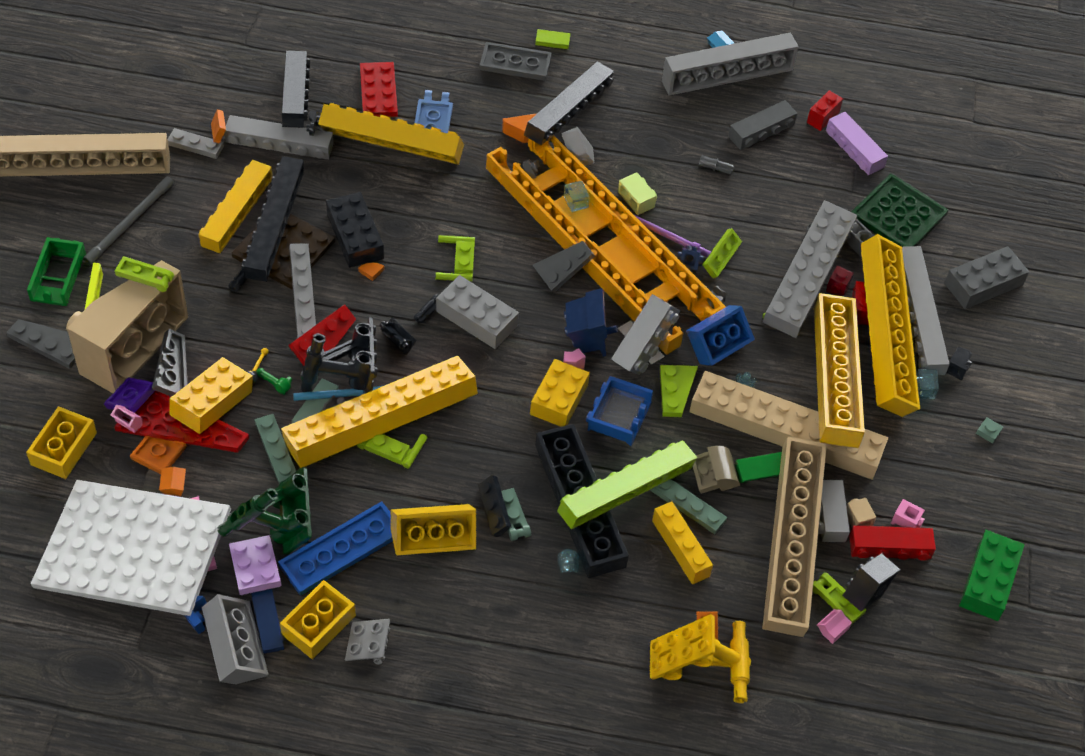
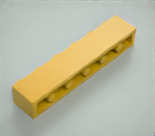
(235, 206)

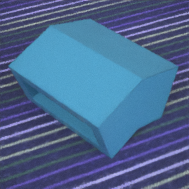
(719, 39)

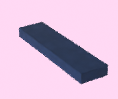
(267, 621)

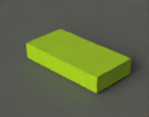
(552, 39)

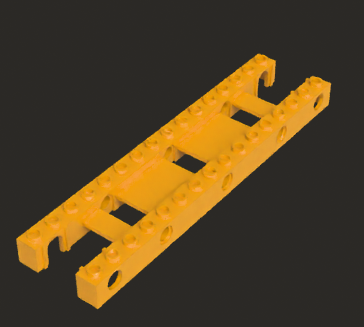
(617, 262)

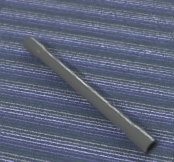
(97, 251)

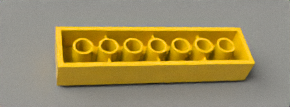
(391, 134)

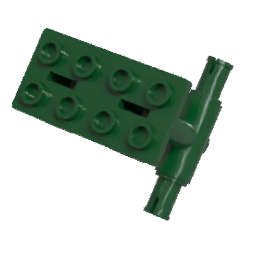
(289, 527)

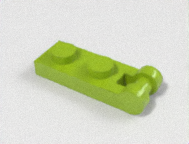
(144, 273)
(834, 597)

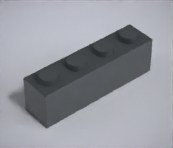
(762, 125)

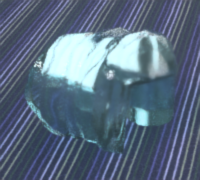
(745, 379)
(568, 560)

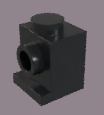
(959, 363)

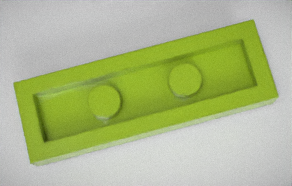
(722, 253)

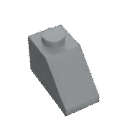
(579, 146)

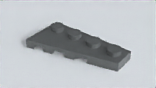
(45, 340)
(171, 365)

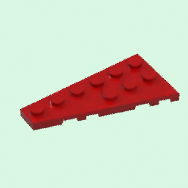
(160, 425)

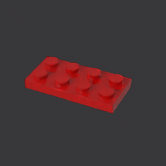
(379, 88)

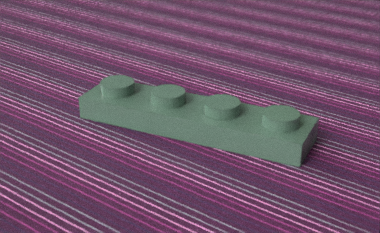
(275, 447)
(690, 505)

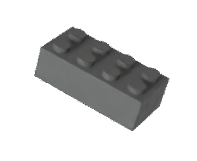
(986, 277)

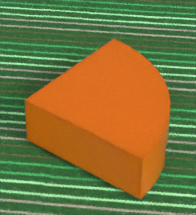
(371, 270)

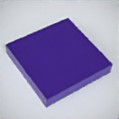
(130, 394)

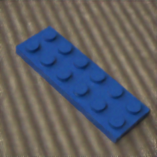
(338, 549)

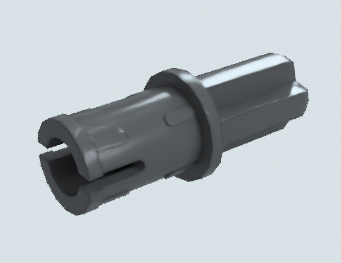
(715, 164)

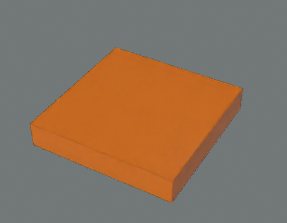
(157, 453)

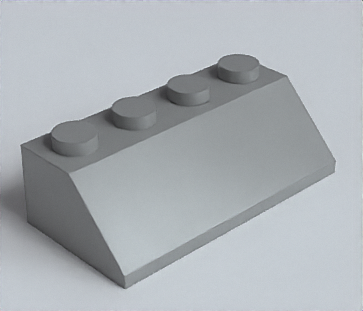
(234, 640)

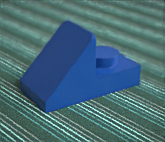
(196, 618)

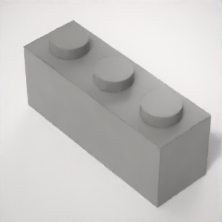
(833, 512)

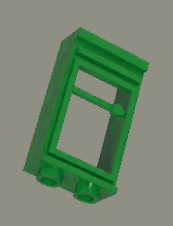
(53, 295)

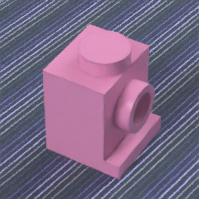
(908, 515)

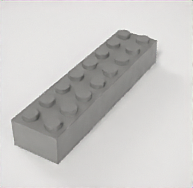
(729, 63)
(809, 269)

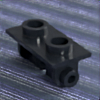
(398, 335)

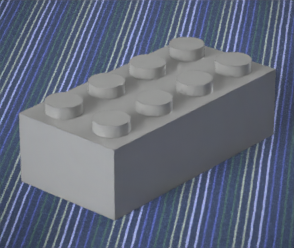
(477, 311)
(645, 335)

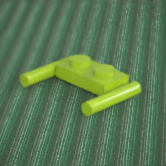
(463, 259)
(394, 449)

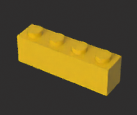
(682, 542)

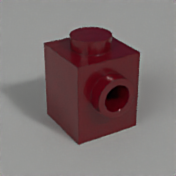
(839, 281)

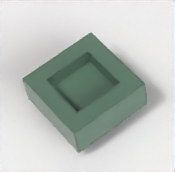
(989, 430)

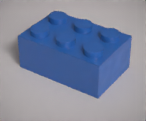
(720, 335)

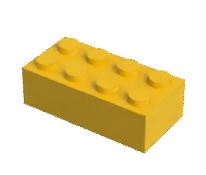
(210, 395)

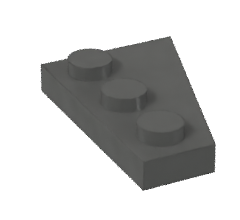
(563, 265)

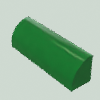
(758, 467)

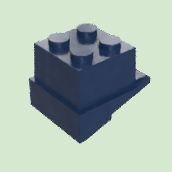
(587, 322)

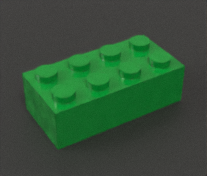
(991, 575)

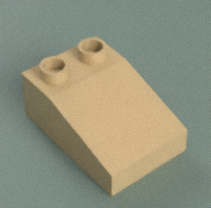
(125, 329)

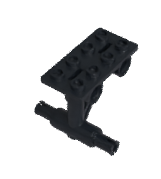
(359, 350)

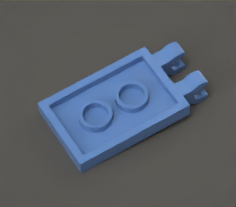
(434, 113)

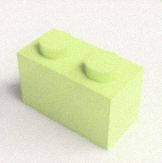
(637, 193)

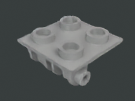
(368, 640)

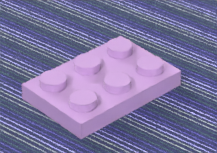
(254, 565)

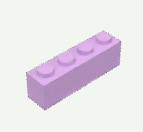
(856, 143)

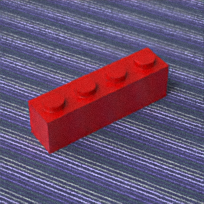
(892, 542)

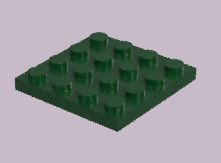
(899, 212)

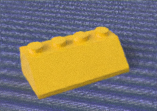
(433, 529)

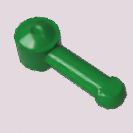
(281, 385)

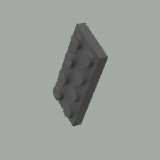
(515, 61)

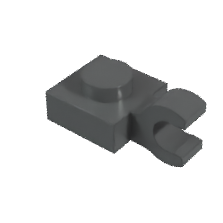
(531, 167)

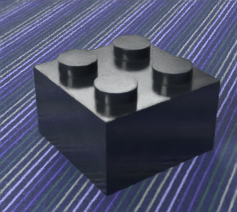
(870, 582)

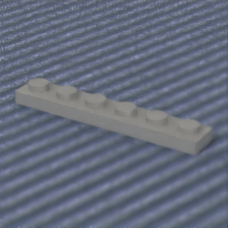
(302, 288)

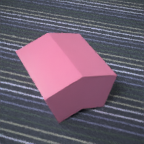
(575, 358)
(120, 411)
(834, 625)

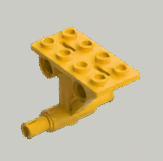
(697, 646)

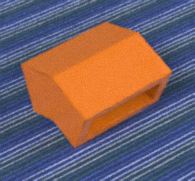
(172, 481)

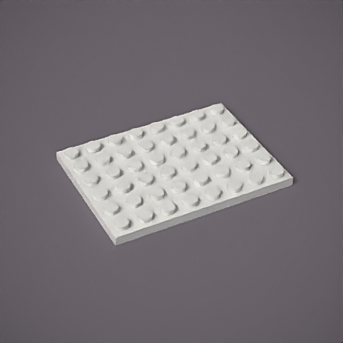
(131, 547)

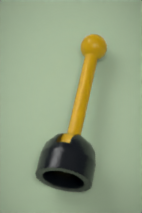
(264, 351)

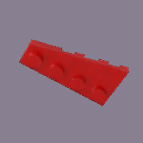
(331, 327)

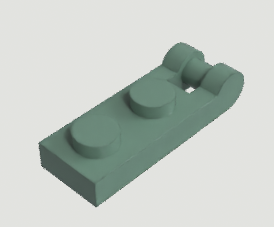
(515, 515)

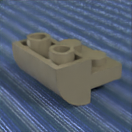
(715, 470)

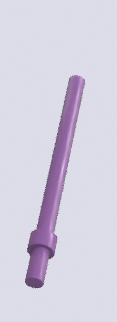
(671, 236)

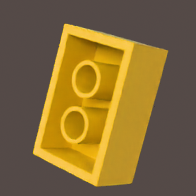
(559, 393)
(61, 442)
(317, 619)

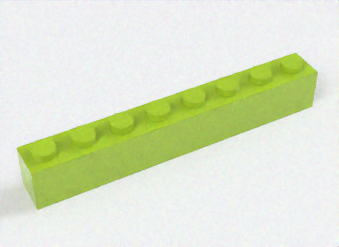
(626, 484)

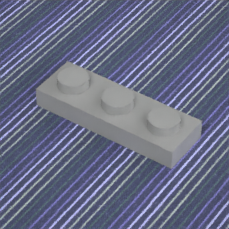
(195, 143)

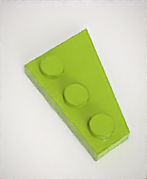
(675, 388)

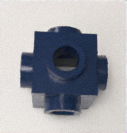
(697, 260)

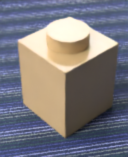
(860, 513)

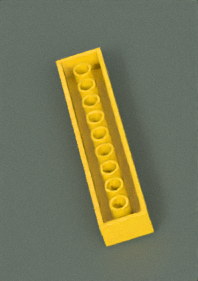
(889, 326)
(838, 371)
(379, 411)

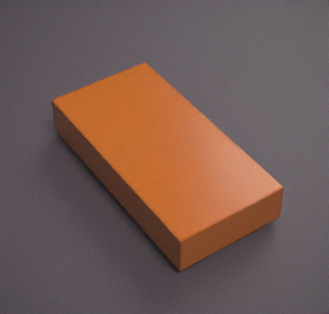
(218, 126)

